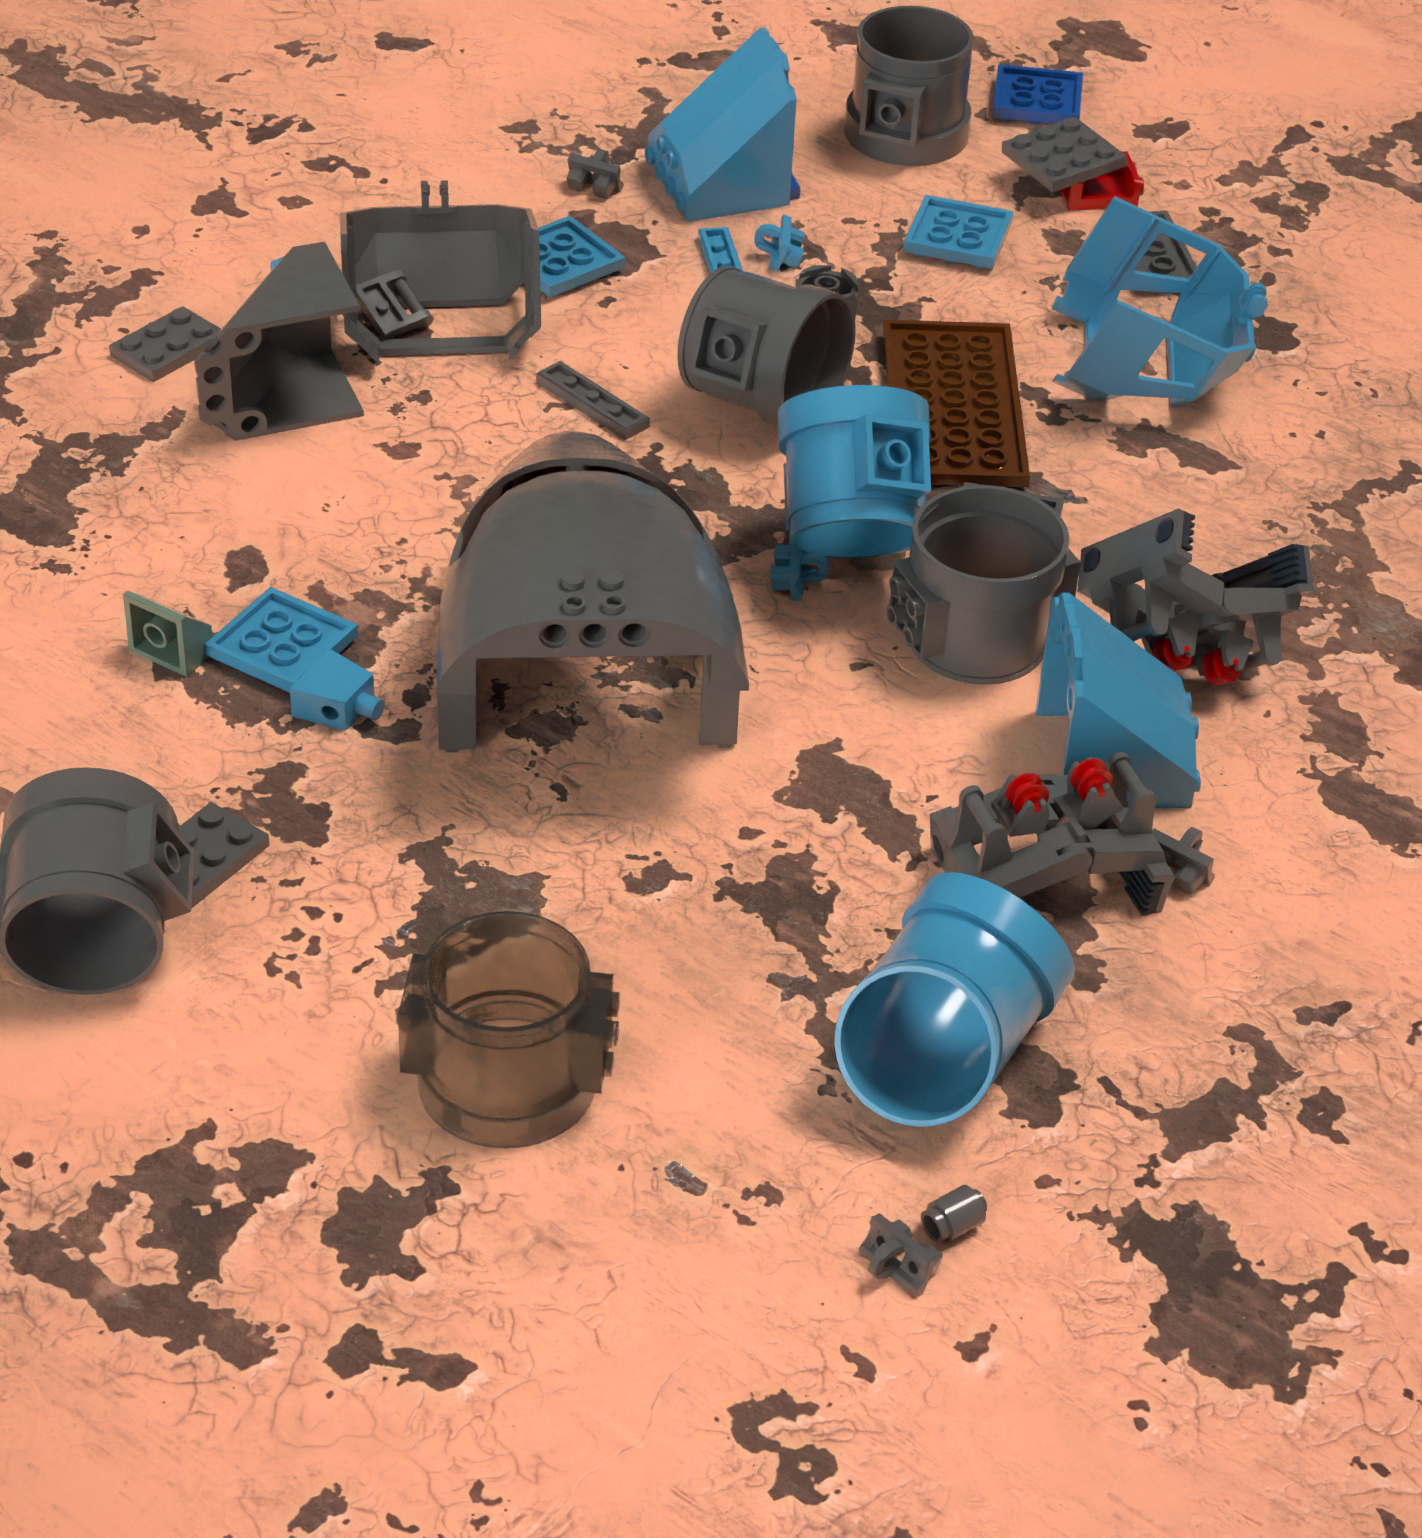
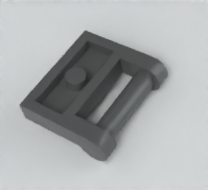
(385, 310)

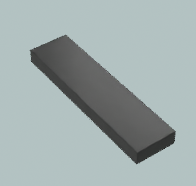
(593, 400)

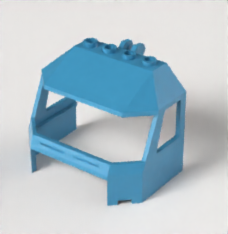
(1207, 331)

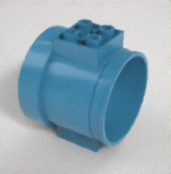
(854, 469)

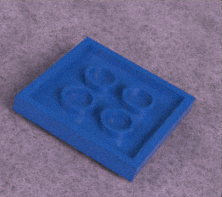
(1037, 94)

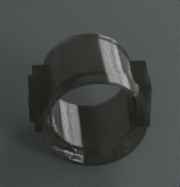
(507, 1081)

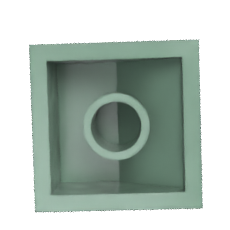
(165, 634)

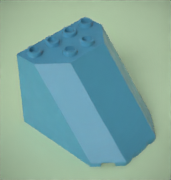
(731, 137)
(1118, 702)

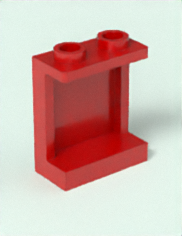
(1099, 191)

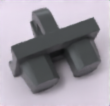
(605, 176)
(1185, 857)
(892, 1238)

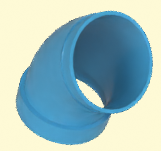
(949, 1001)

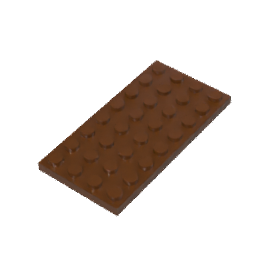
(971, 395)

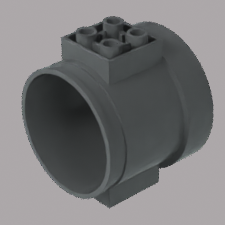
(910, 86)
(764, 340)
(981, 582)
(90, 880)

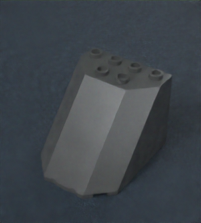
(275, 355)

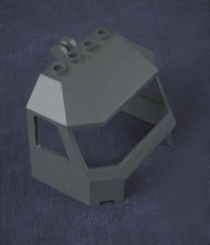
(449, 260)

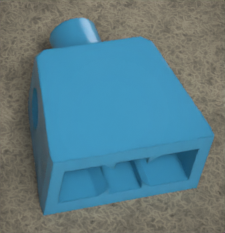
(335, 693)

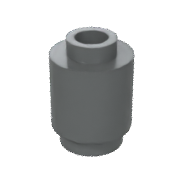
(954, 1214)

